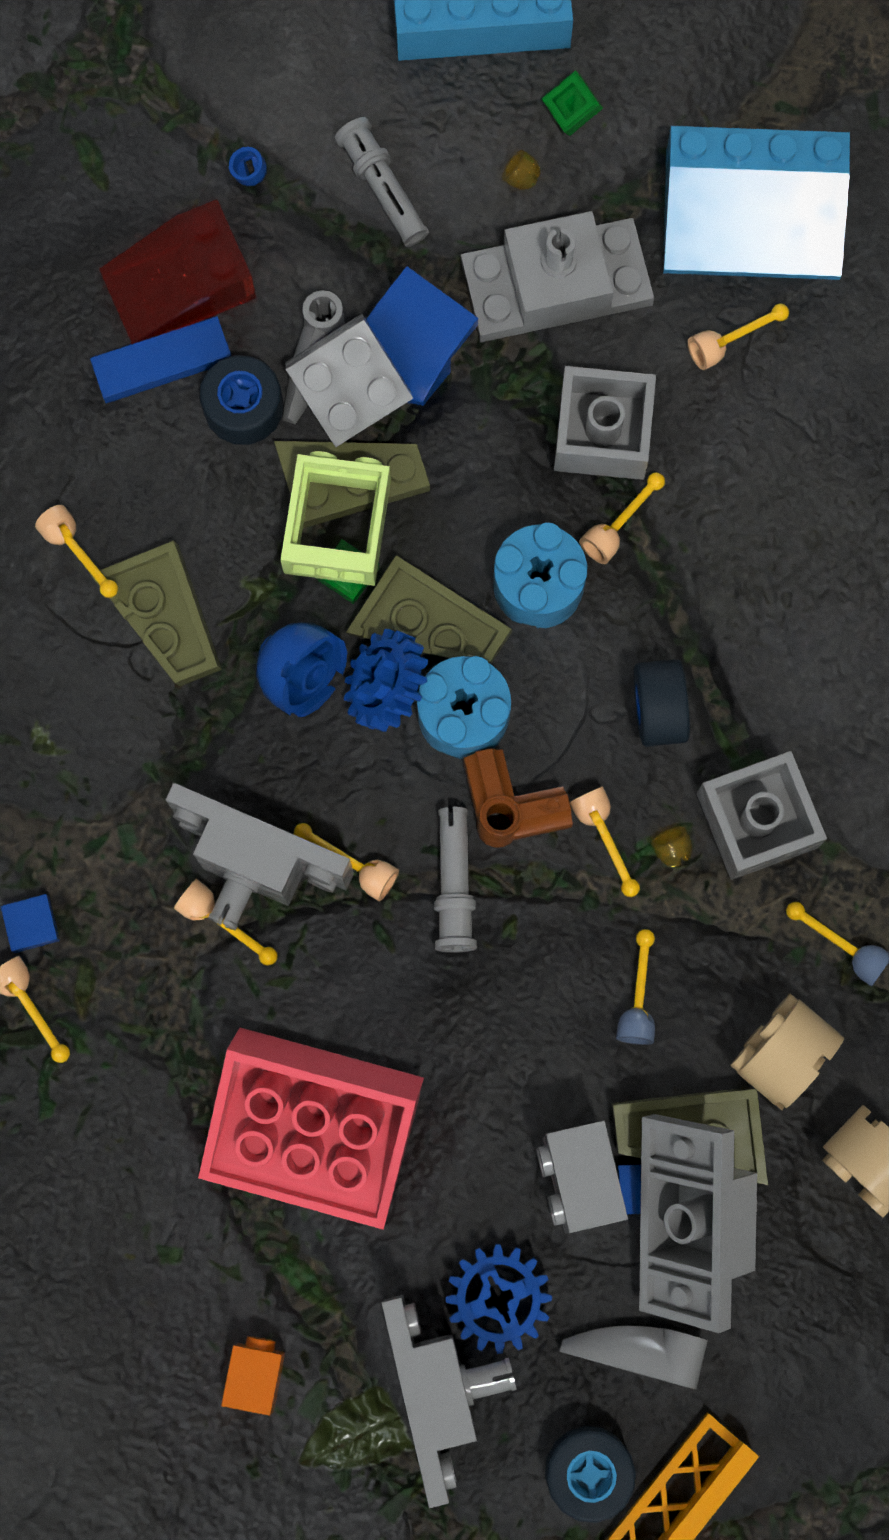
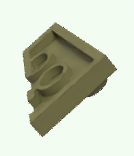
(724, 1109)

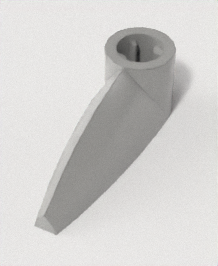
(314, 306)
(642, 1350)

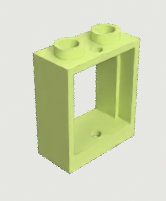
(327, 562)

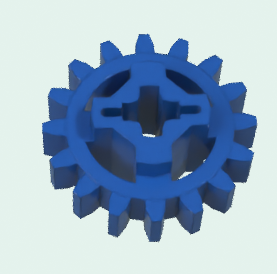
(385, 680)
(520, 1289)

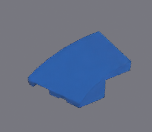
(420, 332)

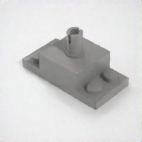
(556, 275)
(252, 855)
(693, 1222)
(438, 1394)

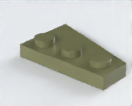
(334, 501)
(165, 612)
(430, 613)

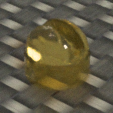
(522, 171)
(672, 846)

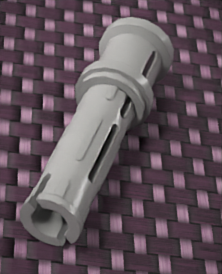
(368, 167)
(454, 902)

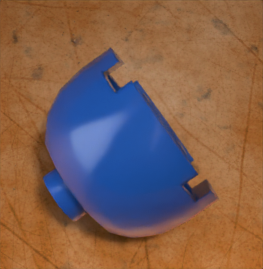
(298, 666)

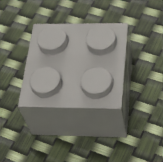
(348, 380)
(605, 422)
(761, 815)
(582, 1178)

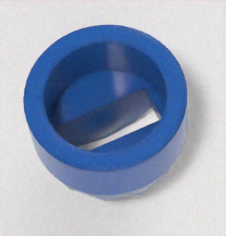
(239, 168)

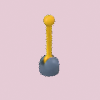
(867, 961)
(636, 1024)

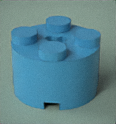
(545, 551)
(474, 683)

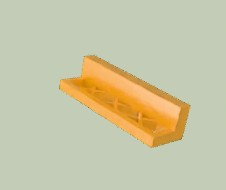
(707, 1496)

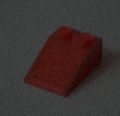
(179, 274)

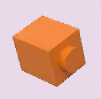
(253, 1376)

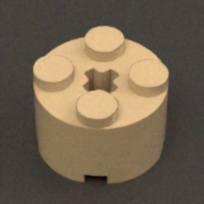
(787, 1052)
(862, 1152)

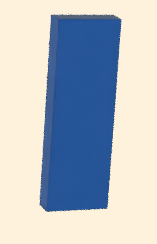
(160, 359)

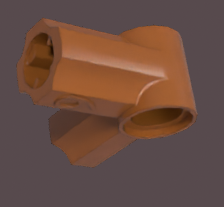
(528, 813)

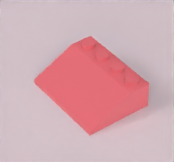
(310, 1127)

